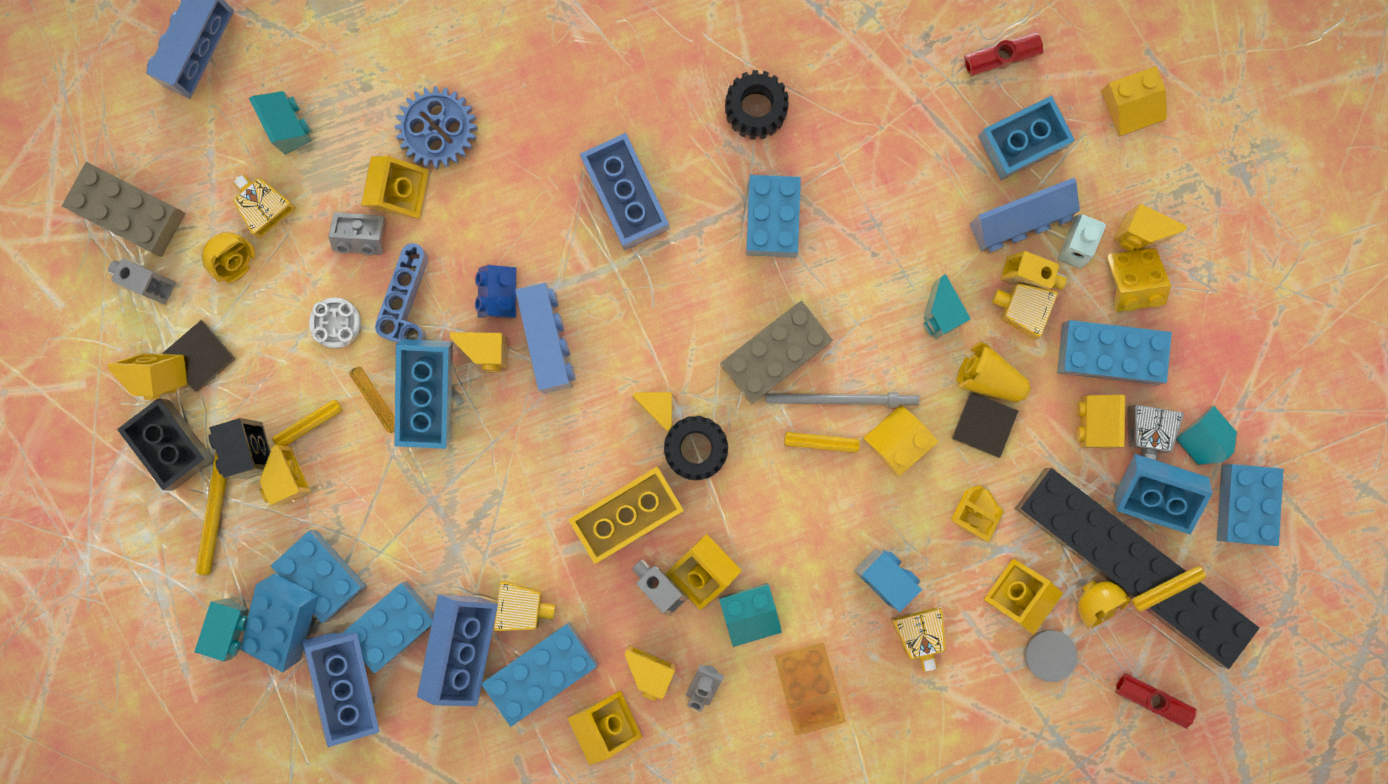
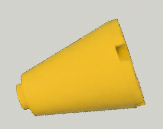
(992, 375)

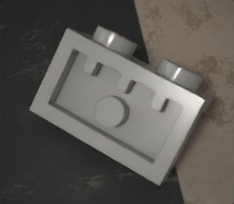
(357, 233)

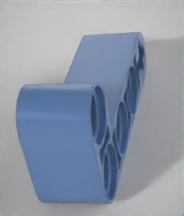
(407, 293)

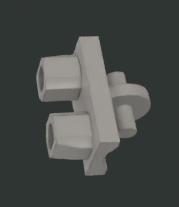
(703, 687)

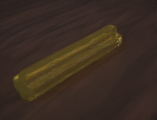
(373, 398)

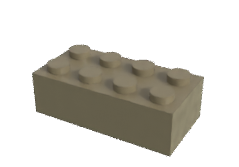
(123, 209)
(776, 352)

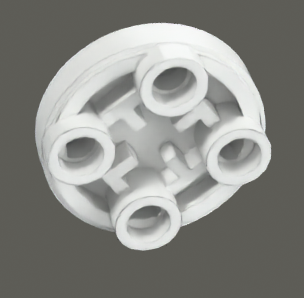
(335, 323)

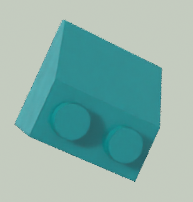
(281, 121)
(944, 309)
(750, 614)
(222, 630)

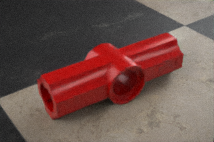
(1017, 49)
(1169, 707)

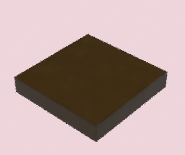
(203, 355)
(985, 424)

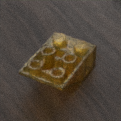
(809, 689)

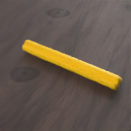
(211, 522)

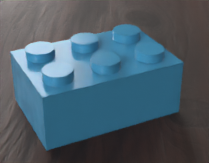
(1026, 137)
(773, 216)
(1163, 494)
(1250, 504)
(322, 571)
(888, 580)
(278, 622)
(391, 626)

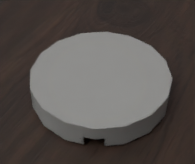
(1051, 655)

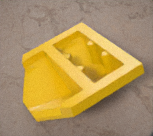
(978, 513)

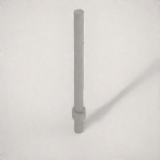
(892, 399)

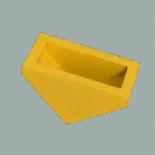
(657, 405)

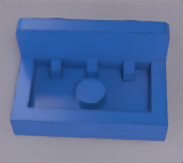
(496, 291)

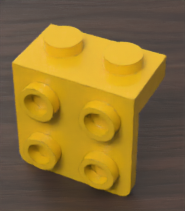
(1139, 279)

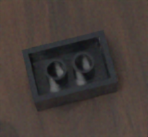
(165, 444)
(240, 448)

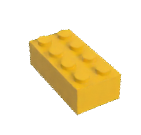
(626, 515)

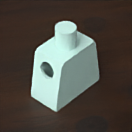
(1082, 239)

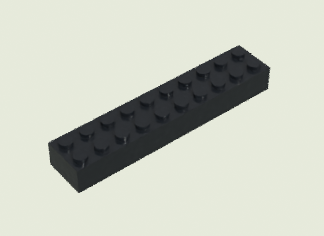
(1135, 566)

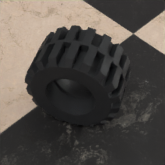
(762, 85)
(692, 425)

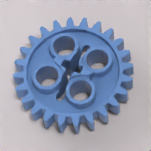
(452, 112)

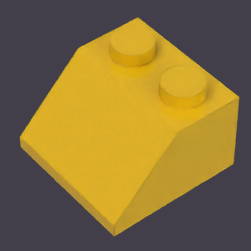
(1136, 101)
(395, 186)
(1145, 228)
(484, 349)
(150, 374)
(1101, 421)
(900, 440)
(282, 477)
(703, 572)
(1023, 596)
(649, 672)
(605, 728)

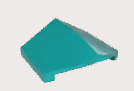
(1209, 438)

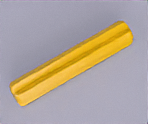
(308, 423)
(821, 442)
(1169, 588)

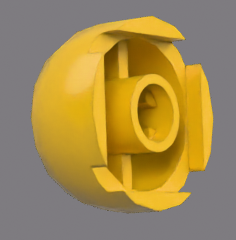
(227, 256)
(1101, 602)

